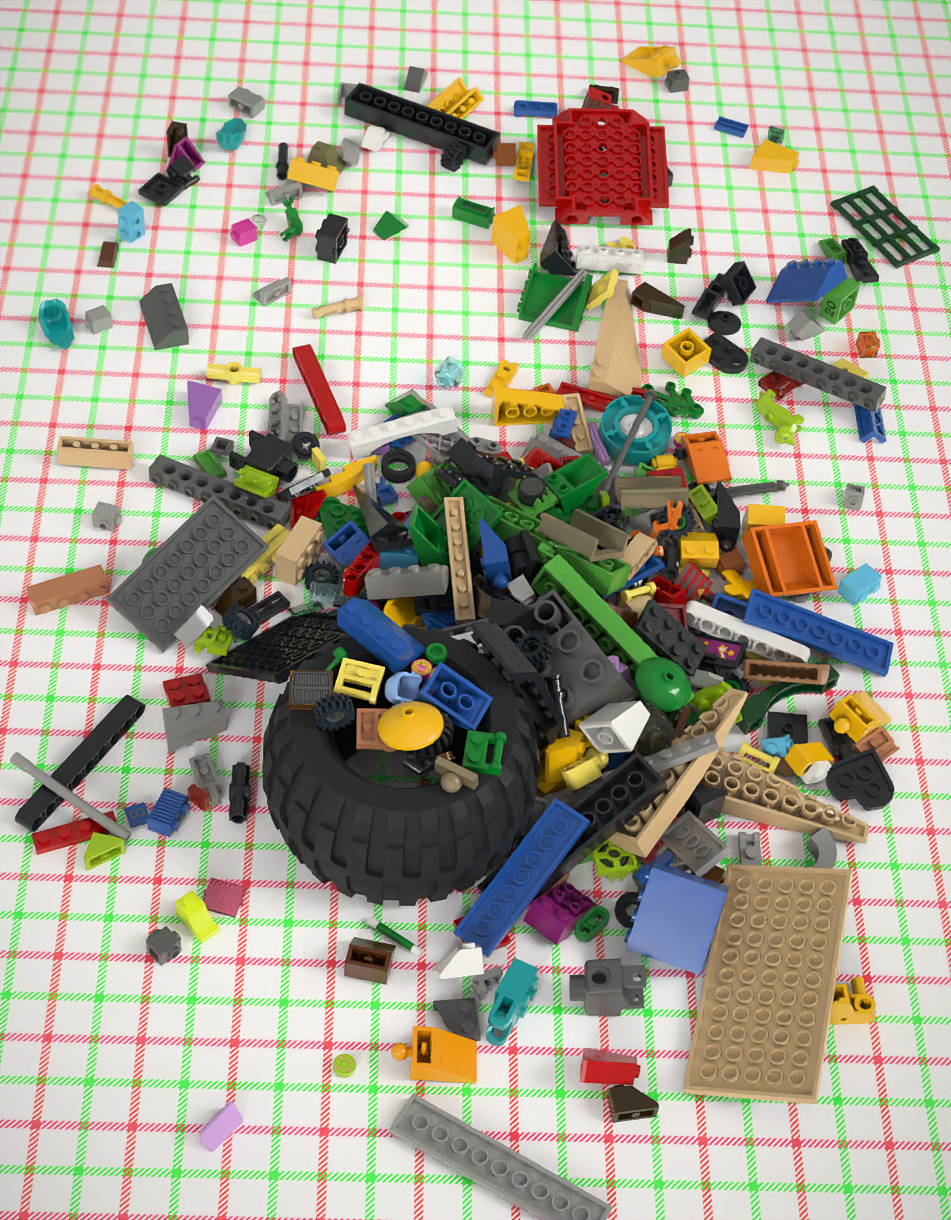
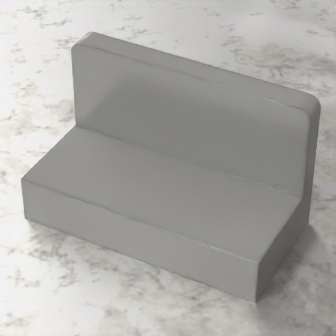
(277, 194)
(273, 291)

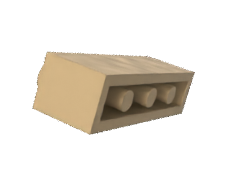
(95, 452)

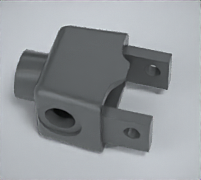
(608, 987)

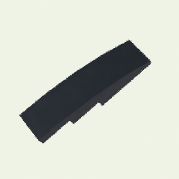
(710, 299)

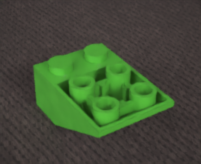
(431, 487)

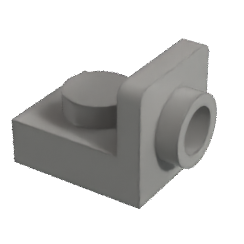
(853, 496)
(483, 981)

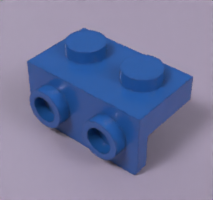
(563, 424)

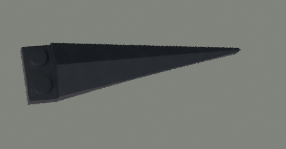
(383, 529)

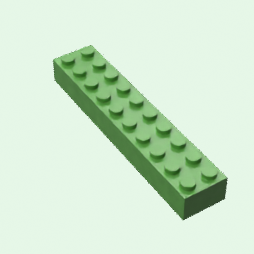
(602, 575)
(596, 616)

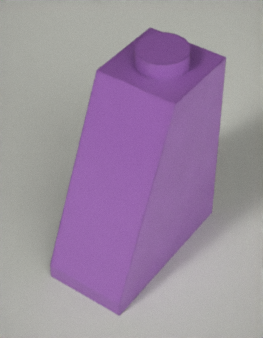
(202, 404)

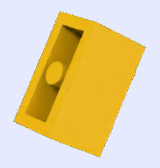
(804, 755)

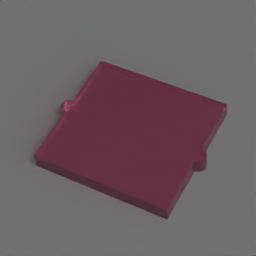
(223, 897)

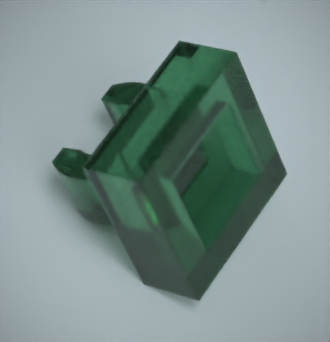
(776, 134)

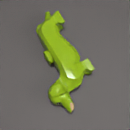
(779, 417)

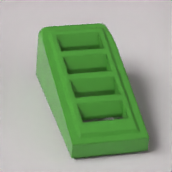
(834, 251)

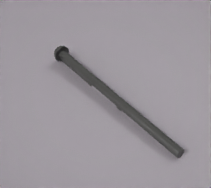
(650, 396)

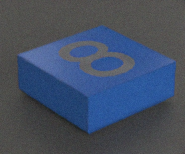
(136, 814)

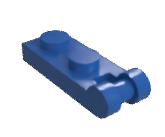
(534, 108)

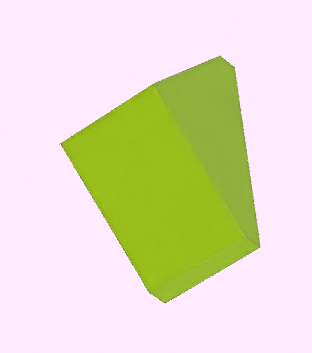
(102, 849)

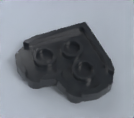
(861, 779)

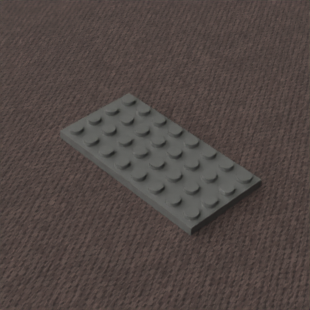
(186, 572)

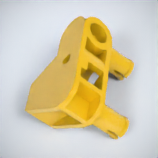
(852, 1008)

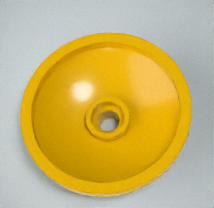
(410, 725)

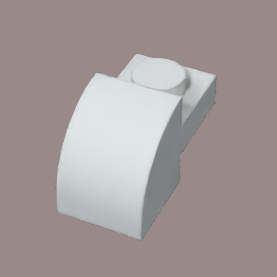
(375, 137)

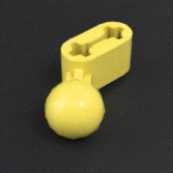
(585, 769)

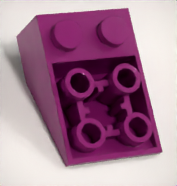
(558, 912)

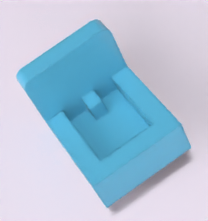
(777, 745)

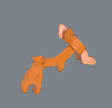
(673, 516)

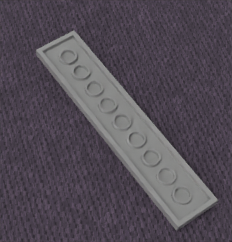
(494, 1164)

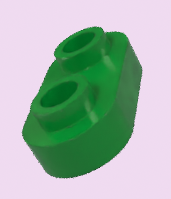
(590, 924)

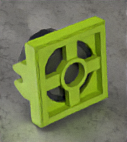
(613, 861)

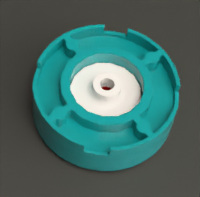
(651, 436)

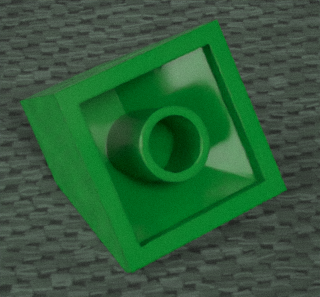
(406, 403)

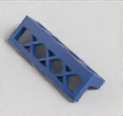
(869, 424)

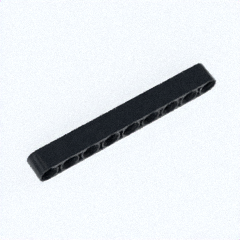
(81, 761)

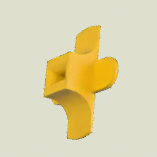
(737, 586)

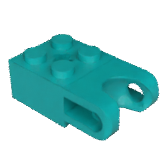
(511, 999)

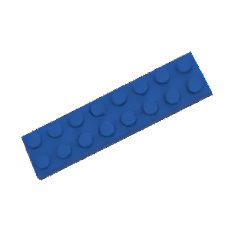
(818, 632)
(522, 877)

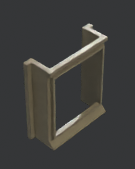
(649, 491)
(585, 534)

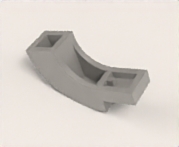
(823, 849)

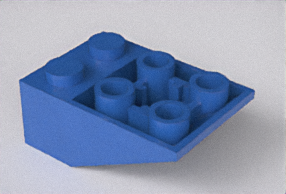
(346, 544)

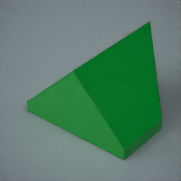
(389, 225)

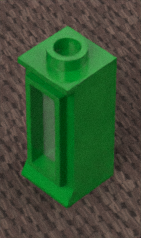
(473, 213)

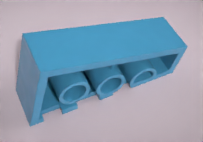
(399, 557)

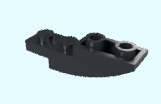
(858, 261)

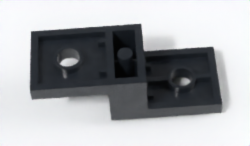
(487, 473)

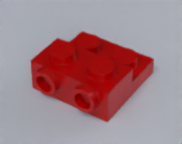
(186, 690)

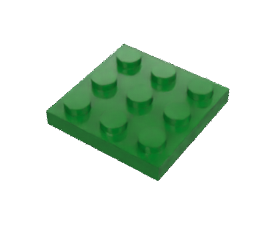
(475, 508)

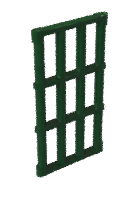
(877, 243)

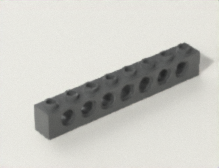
(818, 374)
(203, 485)

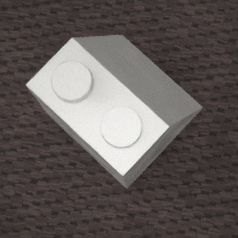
(616, 726)

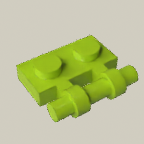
(218, 644)

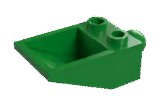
(575, 481)
(428, 538)

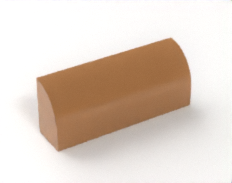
(786, 671)

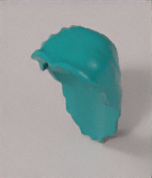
(231, 134)
(56, 323)

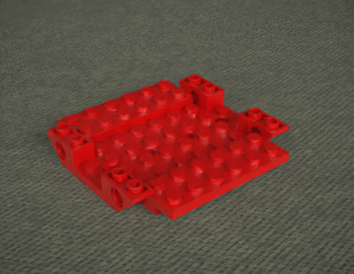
(572, 164)

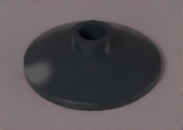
(724, 322)

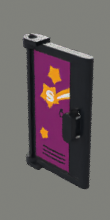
(724, 651)

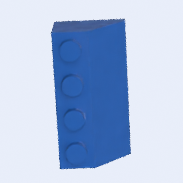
(378, 634)

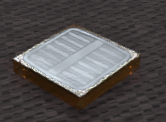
(308, 687)

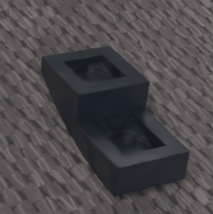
(433, 603)

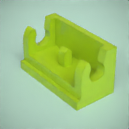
(257, 481)
(703, 503)

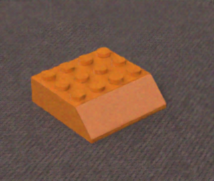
(789, 559)

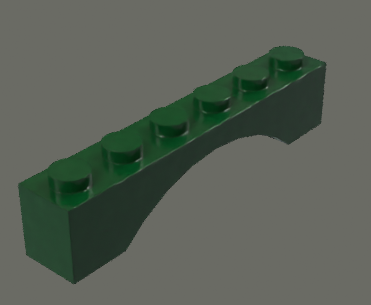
(758, 705)

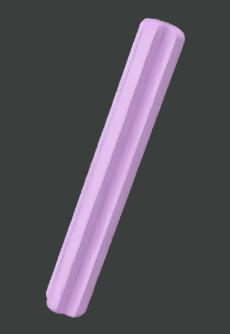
(598, 444)

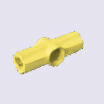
(233, 373)

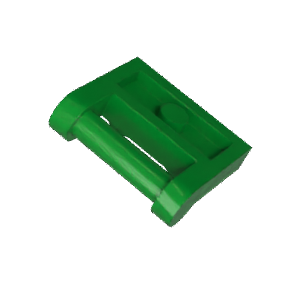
(476, 752)

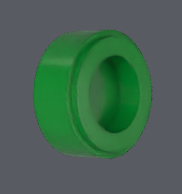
(436, 653)

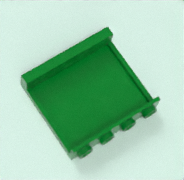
(542, 289)

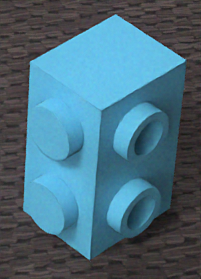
(131, 222)

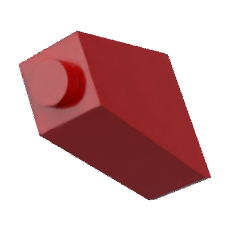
(608, 1067)

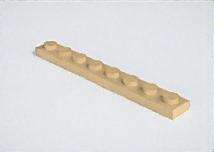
(459, 560)

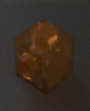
(867, 344)

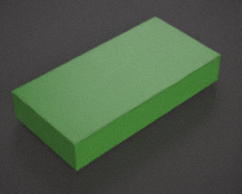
(208, 463)

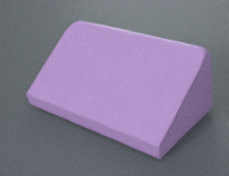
(220, 1127)

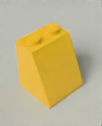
(511, 234)

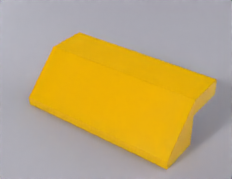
(457, 99)

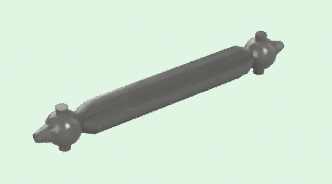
(754, 488)

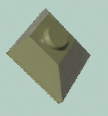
(326, 155)

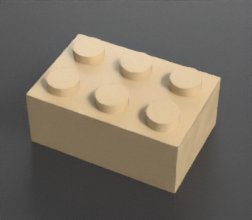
(298, 551)

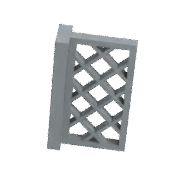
(450, 438)

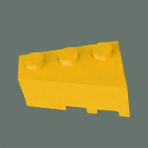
(313, 173)

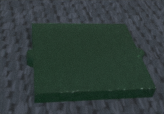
(304, 608)

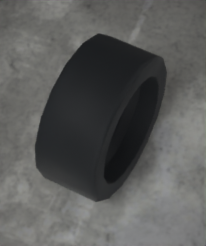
(398, 456)

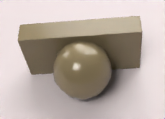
(455, 775)

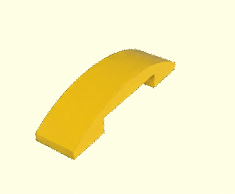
(524, 161)

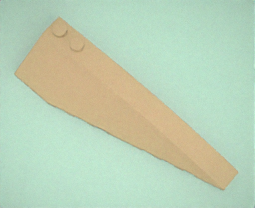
(616, 356)
(775, 801)
(648, 826)

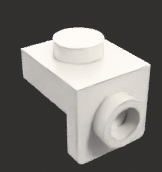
(816, 772)

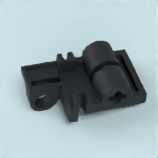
(521, 554)

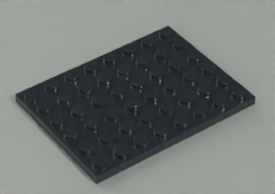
(280, 648)

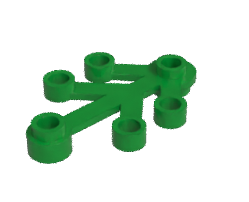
(690, 408)

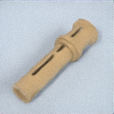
(345, 305)

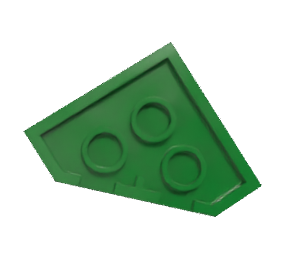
(336, 514)

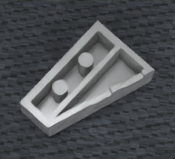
(192, 722)

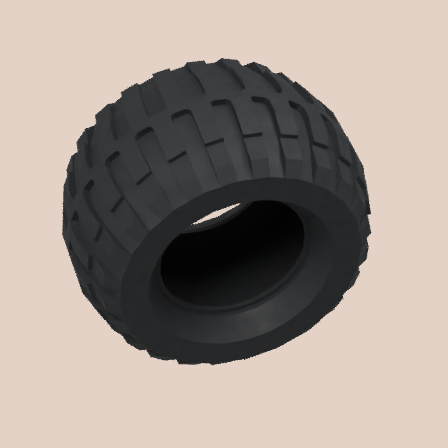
(391, 838)

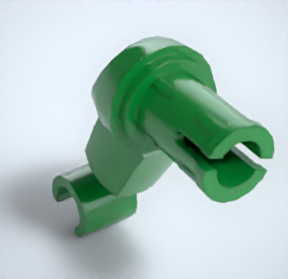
(295, 225)

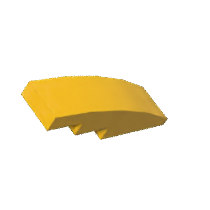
(351, 475)

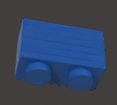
(167, 812)

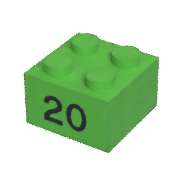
(839, 301)

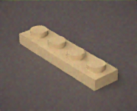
(580, 430)

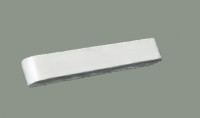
(731, 628)

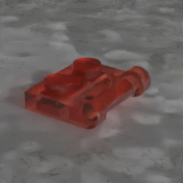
(775, 381)

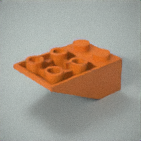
(706, 457)

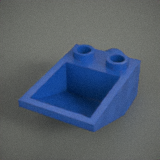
(495, 559)

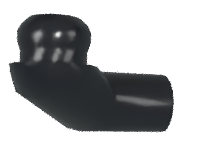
(419, 767)

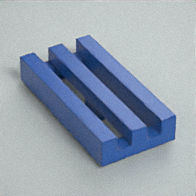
(731, 127)

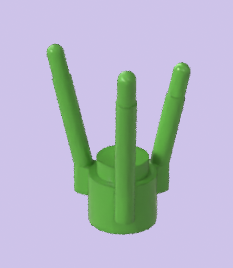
(547, 552)

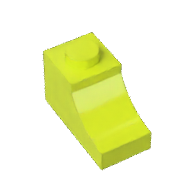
(194, 915)

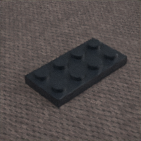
(670, 637)

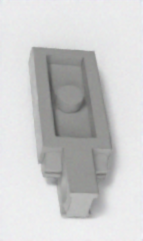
(206, 777)

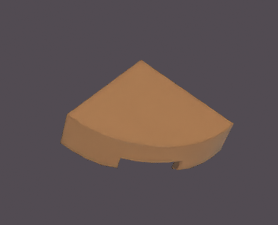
(783, 768)

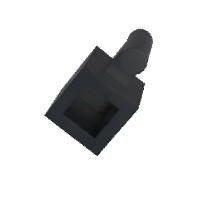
(181, 170)

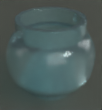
(449, 373)

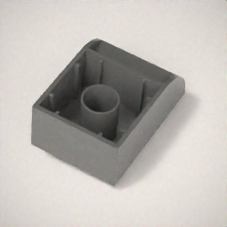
(586, 671)

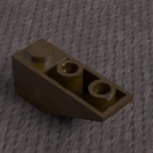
(656, 302)

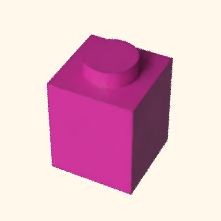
(243, 232)

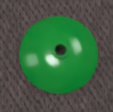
(655, 687)

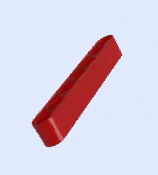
(319, 389)
(368, 559)

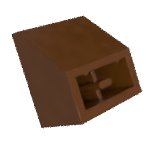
(369, 960)

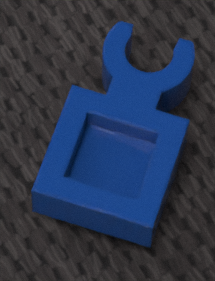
(385, 493)

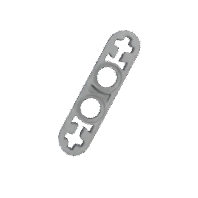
(281, 417)

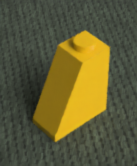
(774, 158)

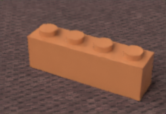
(68, 589)

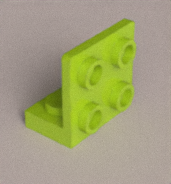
(709, 695)

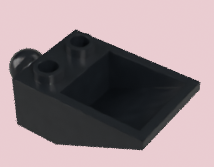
(727, 523)

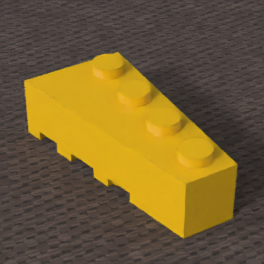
(524, 407)

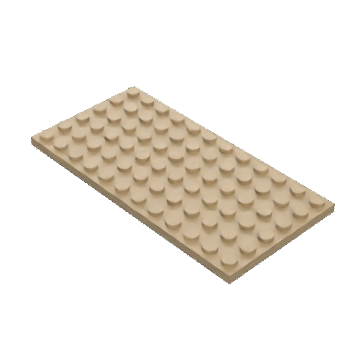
(770, 984)

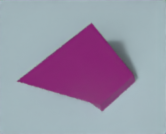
(186, 148)

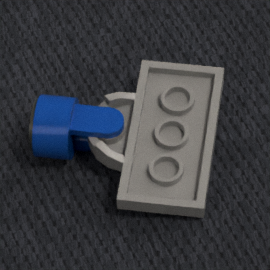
(687, 846)

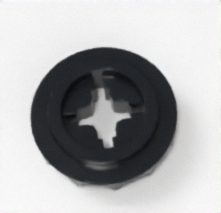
(304, 437)

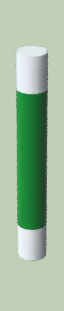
(395, 936)

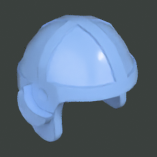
(402, 687)

